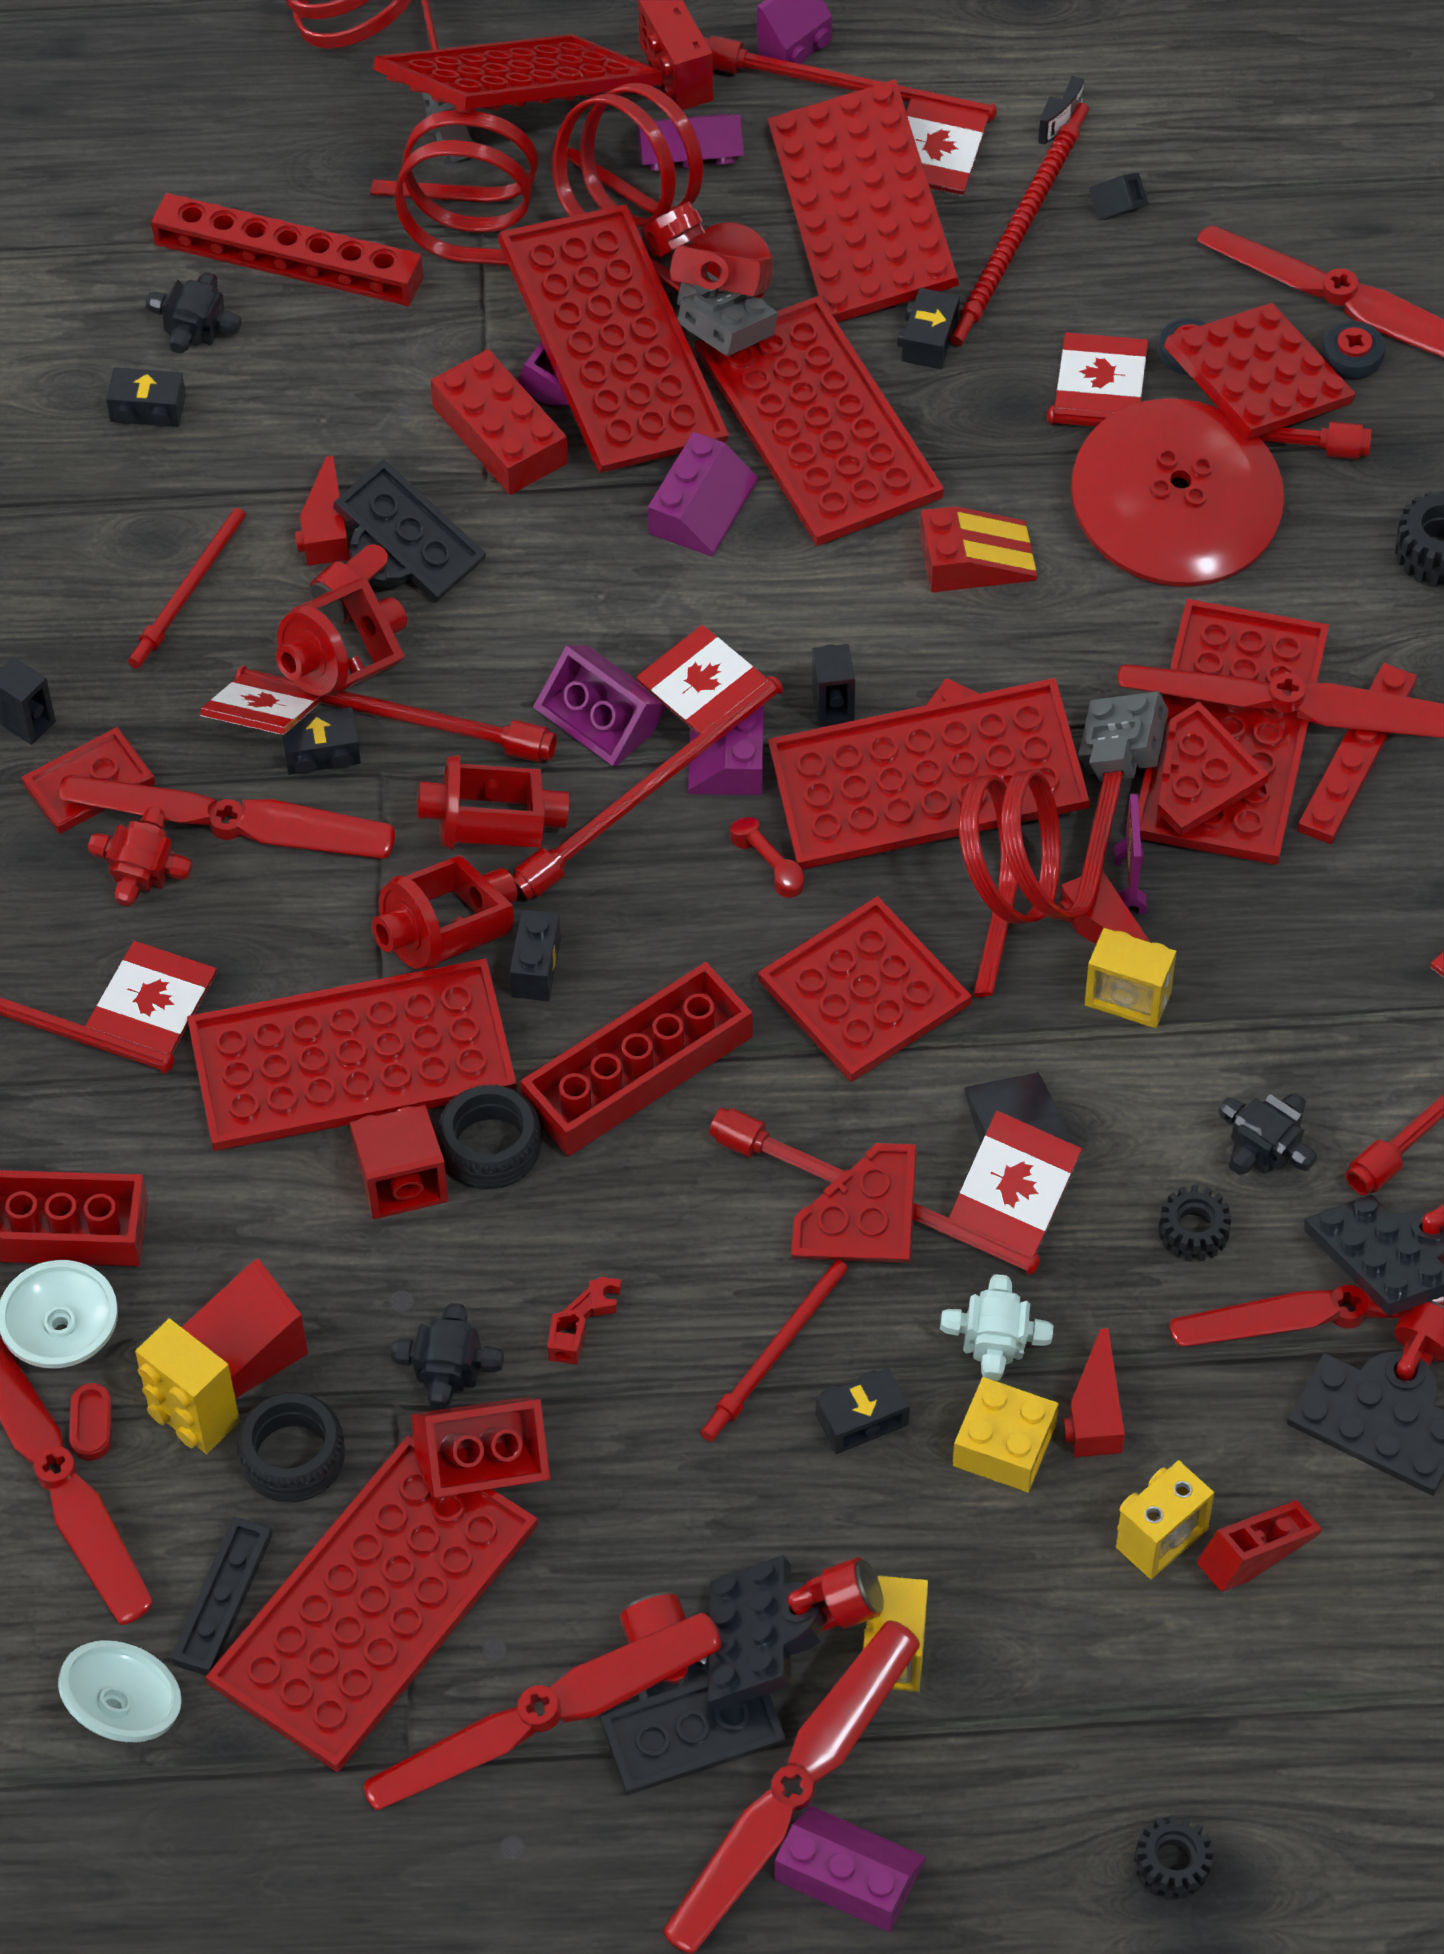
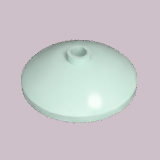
(53, 1296)
(119, 1691)

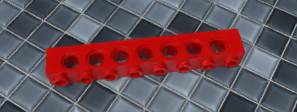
(287, 249)

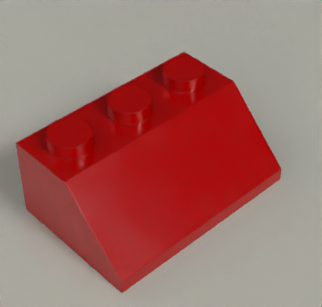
(481, 1446)

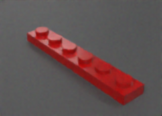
(1351, 765)

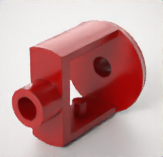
(730, 254)
(314, 652)
(491, 825)
(411, 926)

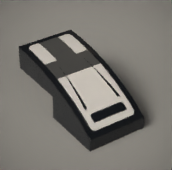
(1060, 110)

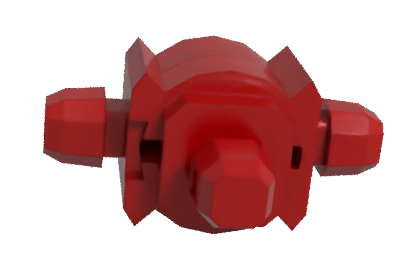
(140, 856)

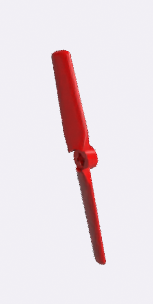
(1361, 302)
(1315, 702)
(258, 819)
(1278, 1315)
(75, 1504)
(576, 1696)
(817, 1751)

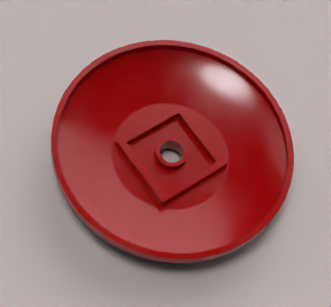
(1169, 532)

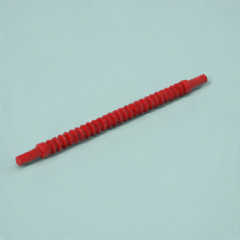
(1019, 224)

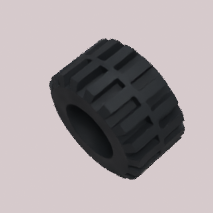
(1414, 539)

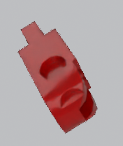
(672, 229)

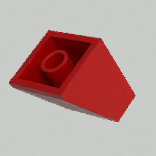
(399, 1161)
(251, 1328)

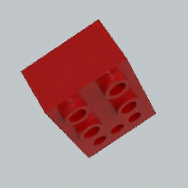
(678, 49)

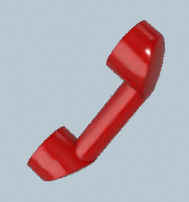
(787, 873)

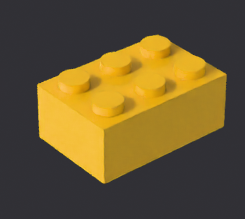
(187, 1387)

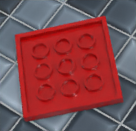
(1259, 370)
(864, 988)

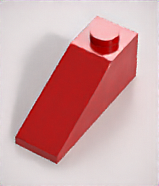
(322, 527)
(1106, 911)
(1095, 1409)
(1256, 1544)

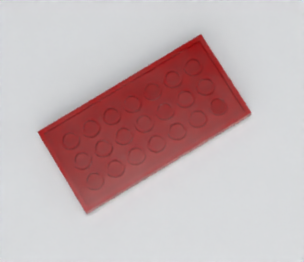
(515, 72)
(862, 201)
(611, 336)
(822, 425)
(1258, 648)
(906, 771)
(348, 1053)
(369, 1608)

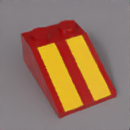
(974, 549)

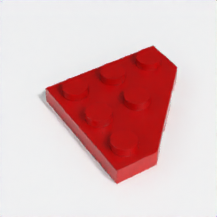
(1203, 770)
(863, 1211)

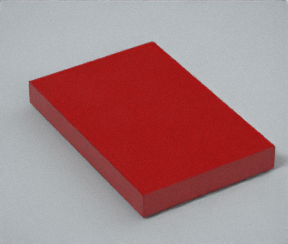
(102, 758)

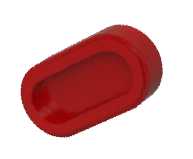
(90, 1421)

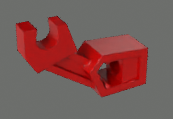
(566, 1346)

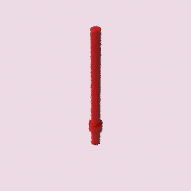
(154, 634)
(732, 1404)

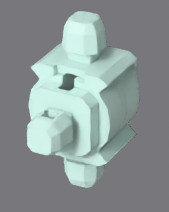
(996, 1327)

